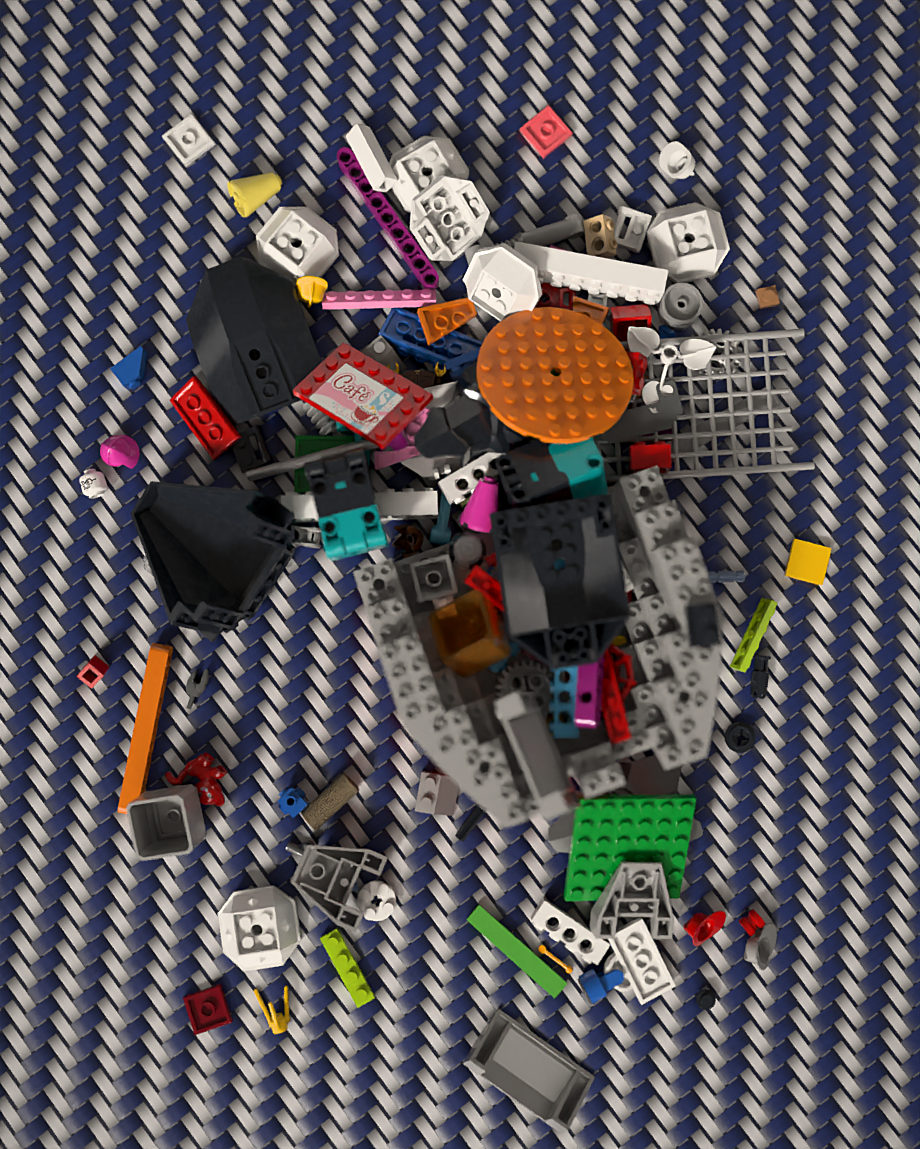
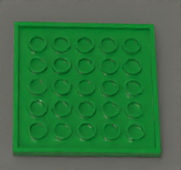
(627, 830)

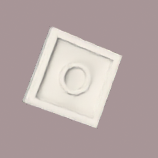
(188, 140)

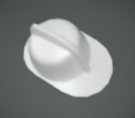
(677, 161)

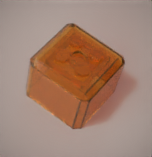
(469, 634)

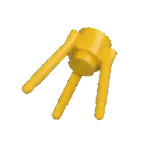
(277, 1020)

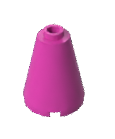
(481, 503)

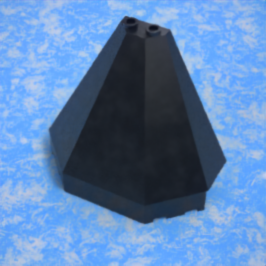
(213, 551)

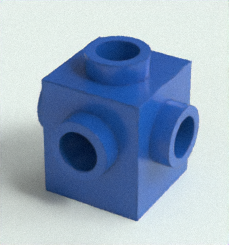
(299, 804)

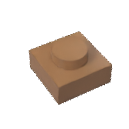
(767, 297)

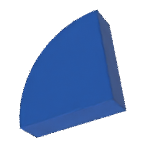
(666, 332)

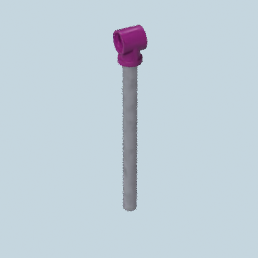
(396, 444)

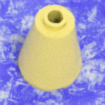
(253, 191)

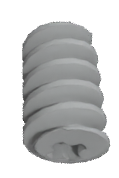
(323, 422)

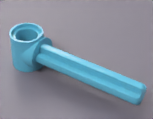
(440, 532)

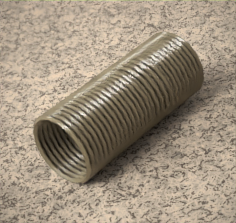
(334, 798)

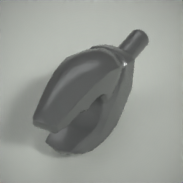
(194, 689)

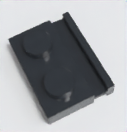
(702, 625)

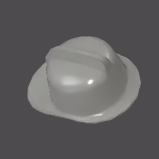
(760, 947)

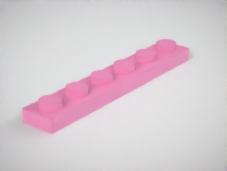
(379, 299)

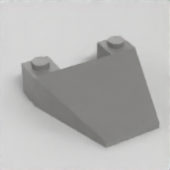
(328, 877)
(634, 891)

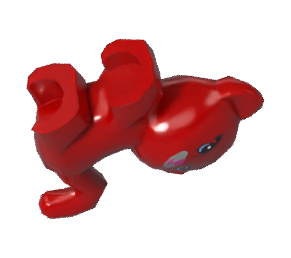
(208, 788)

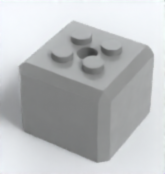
(155, 831)

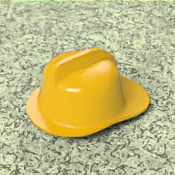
(311, 289)

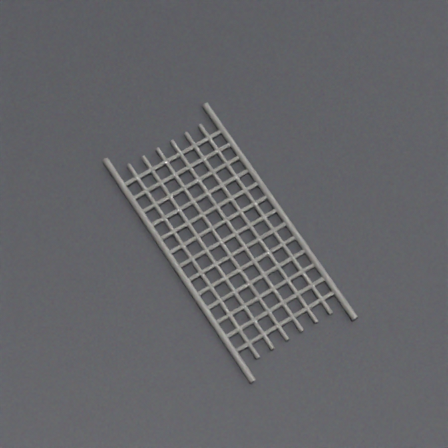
(716, 471)

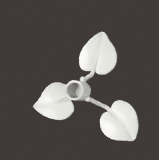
(646, 340)

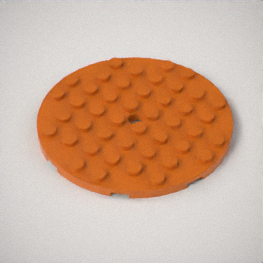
(558, 409)

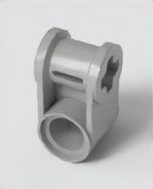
(306, 535)

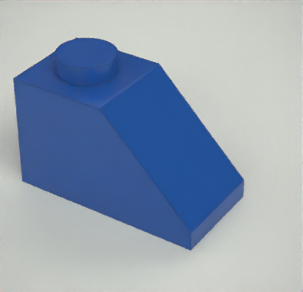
(131, 368)

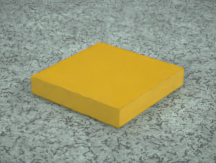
(807, 562)

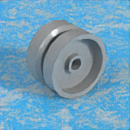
(684, 296)

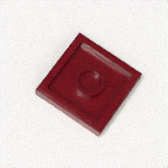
(208, 1009)

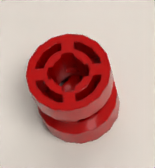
(752, 922)

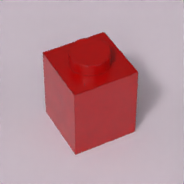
(93, 671)

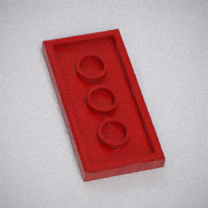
(205, 418)

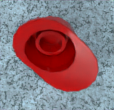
(704, 926)

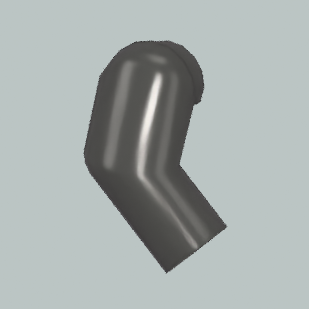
(298, 849)

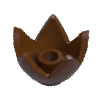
(408, 539)

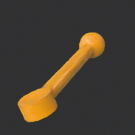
(542, 949)

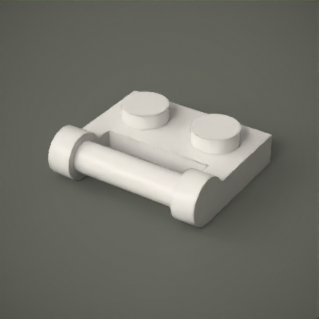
(636, 229)

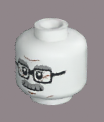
(93, 483)

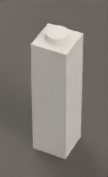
(371, 158)

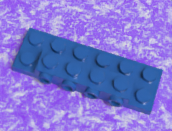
(407, 334)

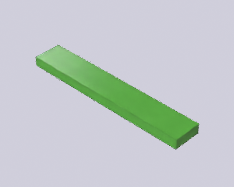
(516, 951)

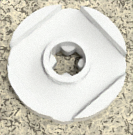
(382, 891)

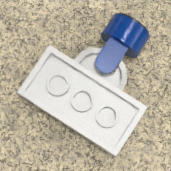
(633, 966)

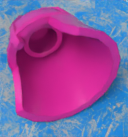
(120, 451)

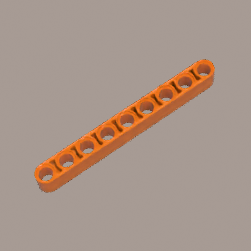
(145, 724)

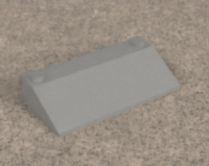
(538, 754)
(529, 1071)

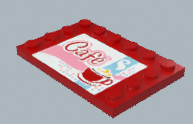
(363, 395)

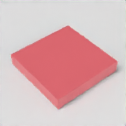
(546, 131)

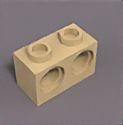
(596, 238)

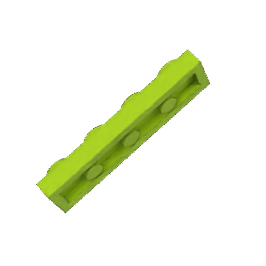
(753, 634)
(347, 967)

